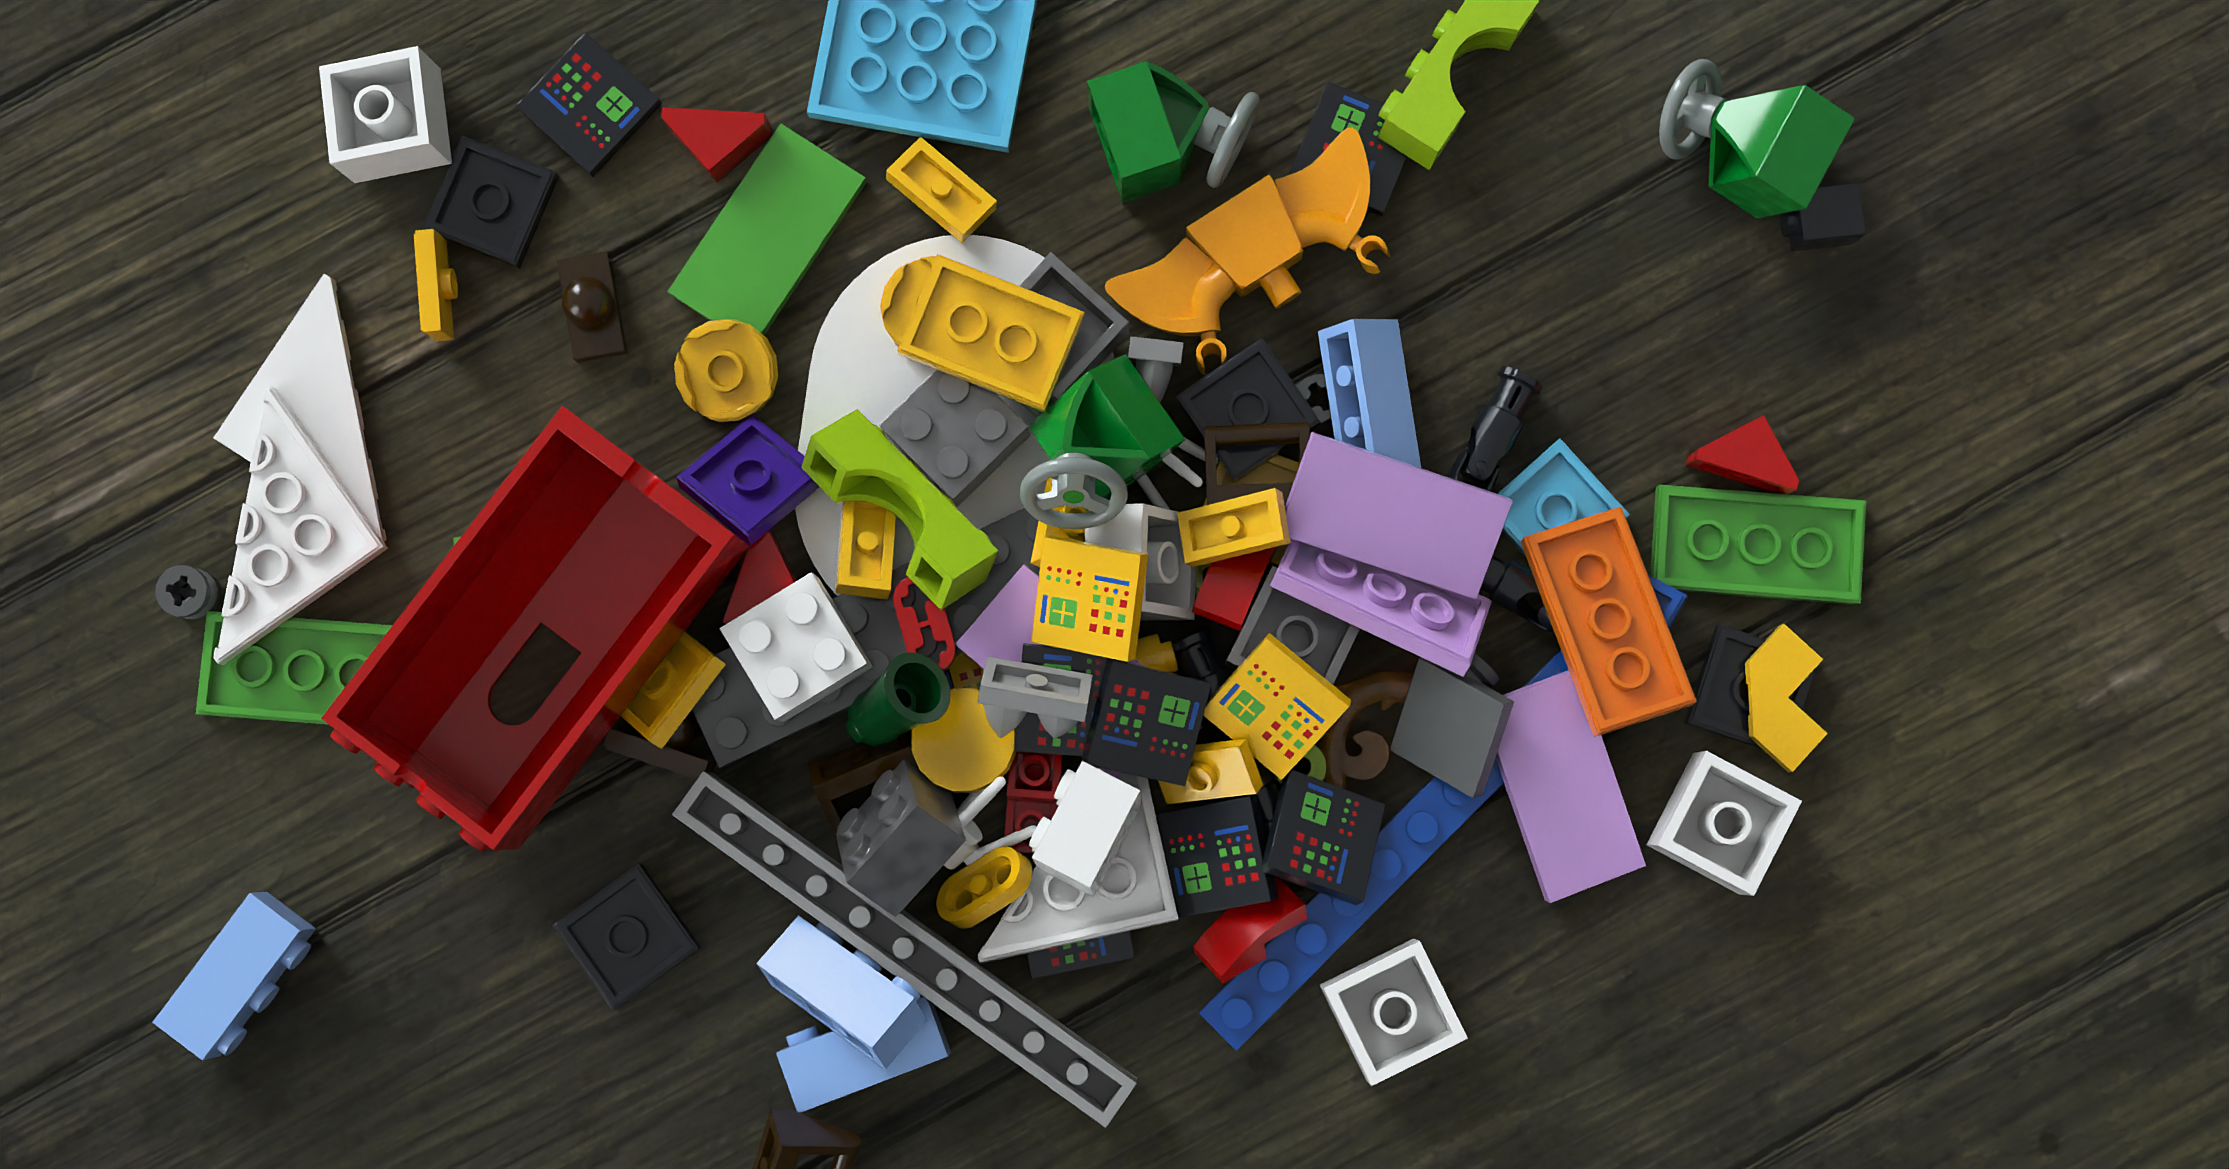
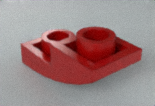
(1232, 588)
(1031, 792)
(1239, 934)

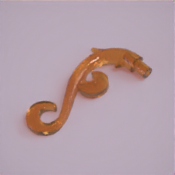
(1380, 686)

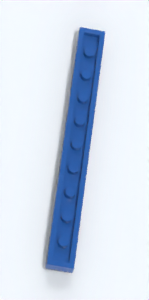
(1300, 951)

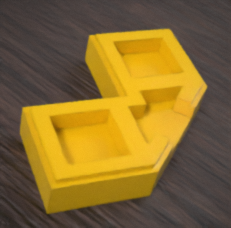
(1774, 719)

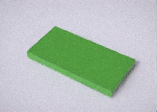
(768, 232)
(1759, 544)
(288, 672)

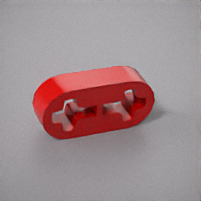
(912, 628)

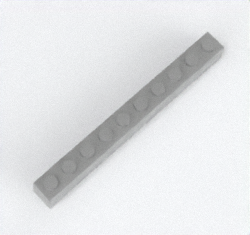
(907, 949)

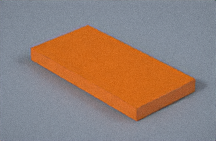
(1608, 621)

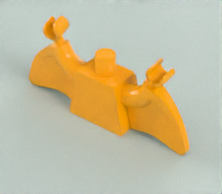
(1253, 245)

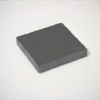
(1451, 727)

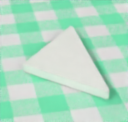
(317, 383)
(292, 535)
(1129, 898)

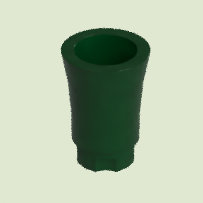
(904, 696)

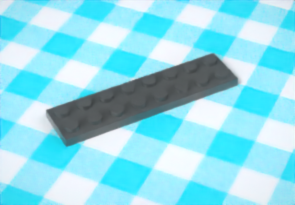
(740, 722)

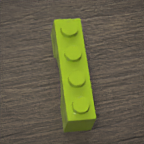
(1428, 111)
(860, 464)

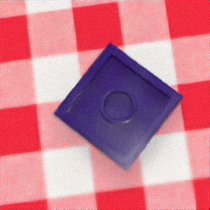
(749, 480)

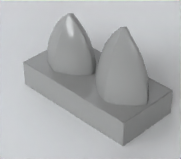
(1155, 361)
(1015, 688)

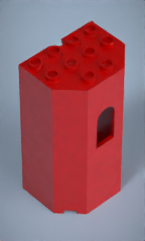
(563, 543)

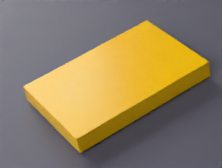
(991, 333)

